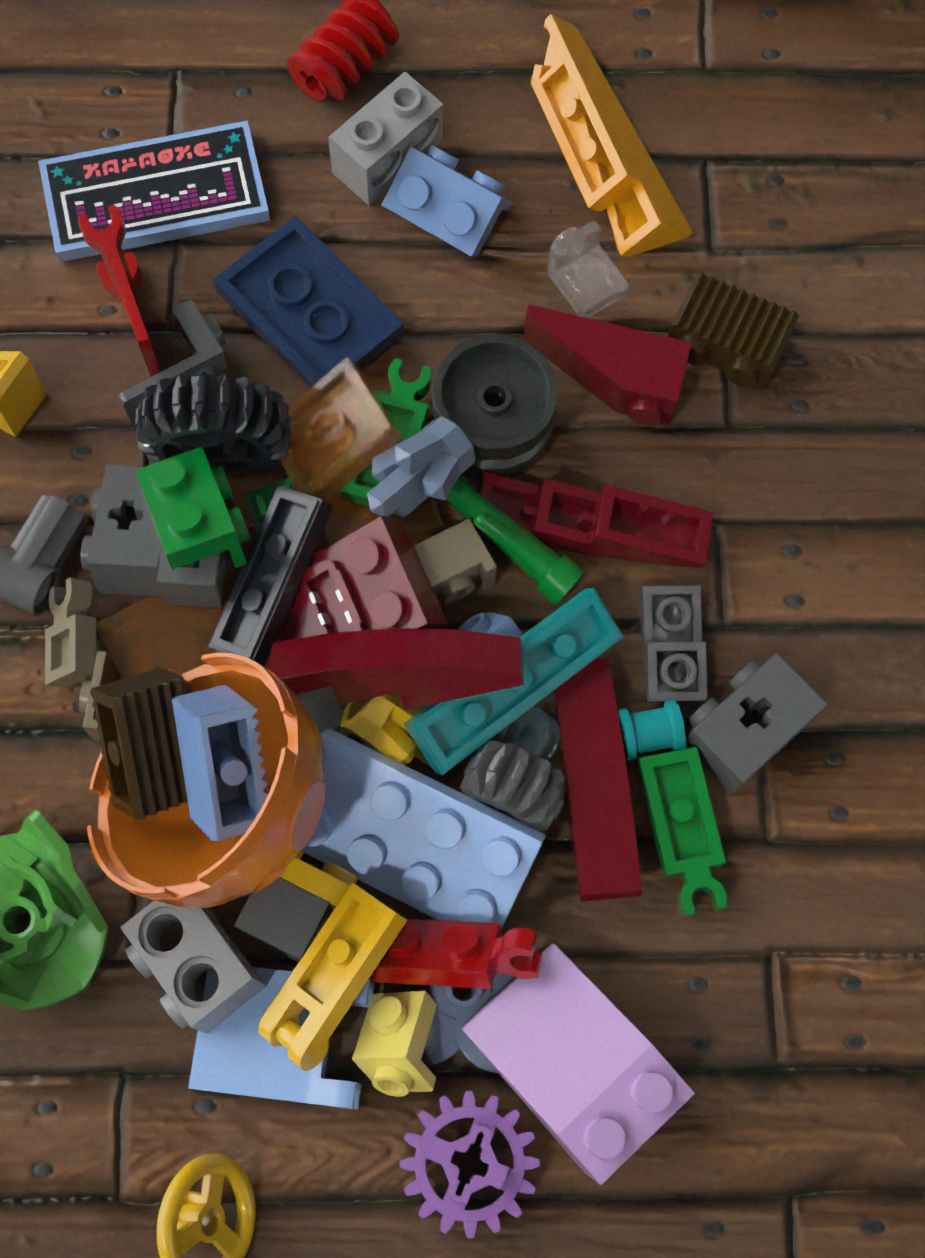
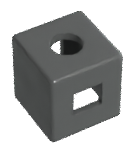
(196, 583)

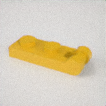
(330, 976)

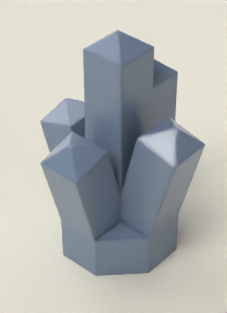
(420, 468)

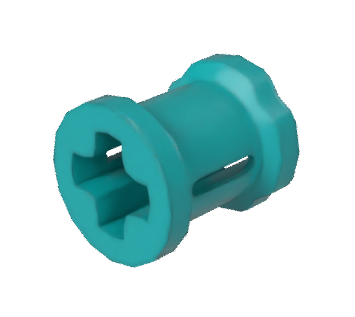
(652, 730)

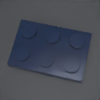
(307, 303)

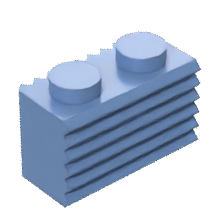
(220, 760)

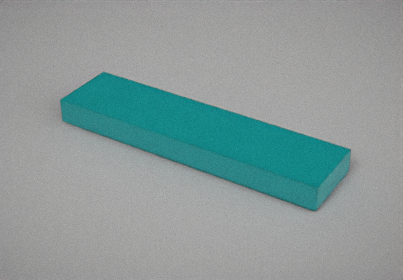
(552, 655)

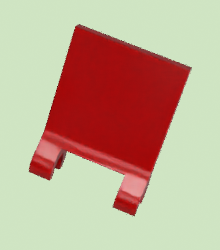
(120, 275)

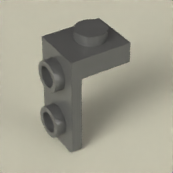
(204, 342)

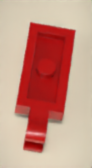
(458, 954)

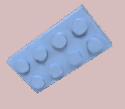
(419, 837)

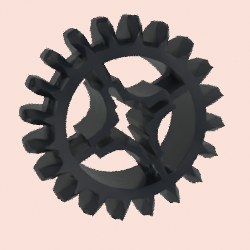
(228, 417)

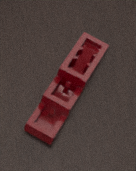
(604, 522)
(416, 663)
(597, 786)

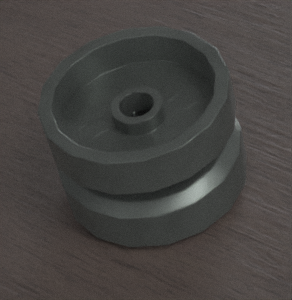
(500, 399)

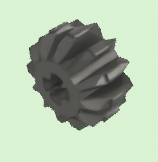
(515, 784)

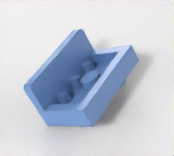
(445, 200)

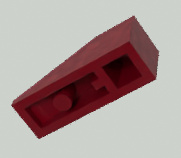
(619, 365)

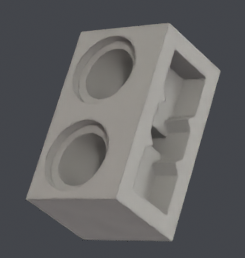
(377, 138)
(201, 949)

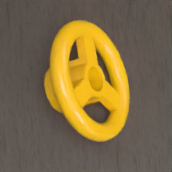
(198, 1216)

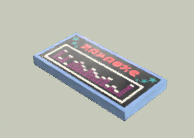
(160, 185)

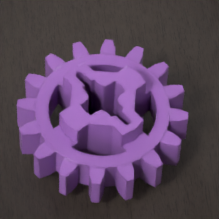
(496, 1174)

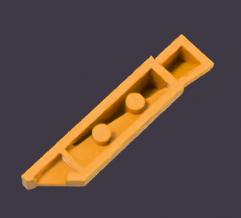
(604, 146)

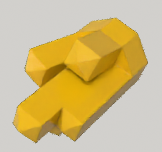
(381, 726)

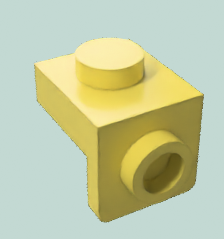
(394, 1042)

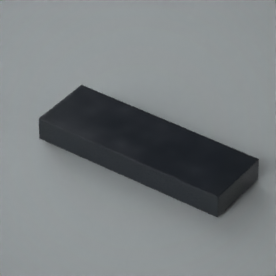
(271, 575)

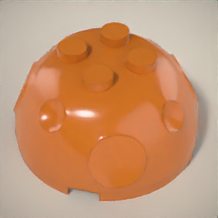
(172, 857)

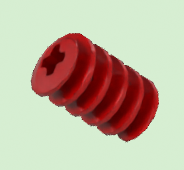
(342, 49)

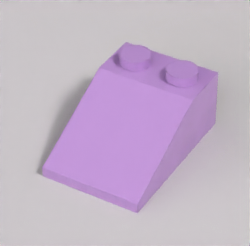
(578, 1064)

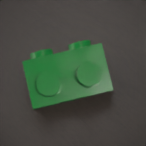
(191, 510)

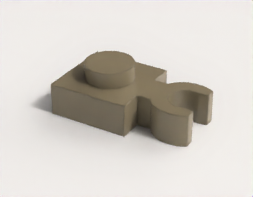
(72, 639)

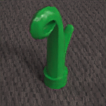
(547, 569)

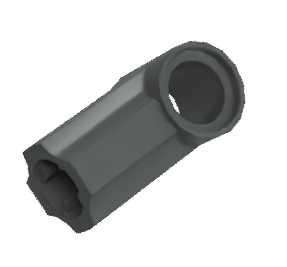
(39, 553)

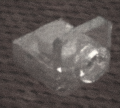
(585, 271)

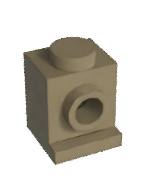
(456, 562)

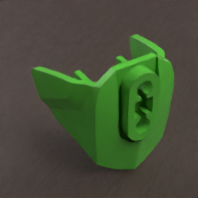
(66, 930)

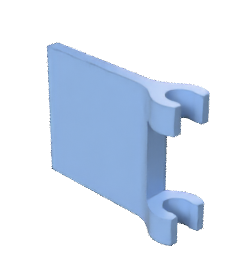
(242, 1062)

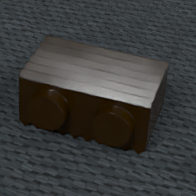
(732, 330)
(141, 741)

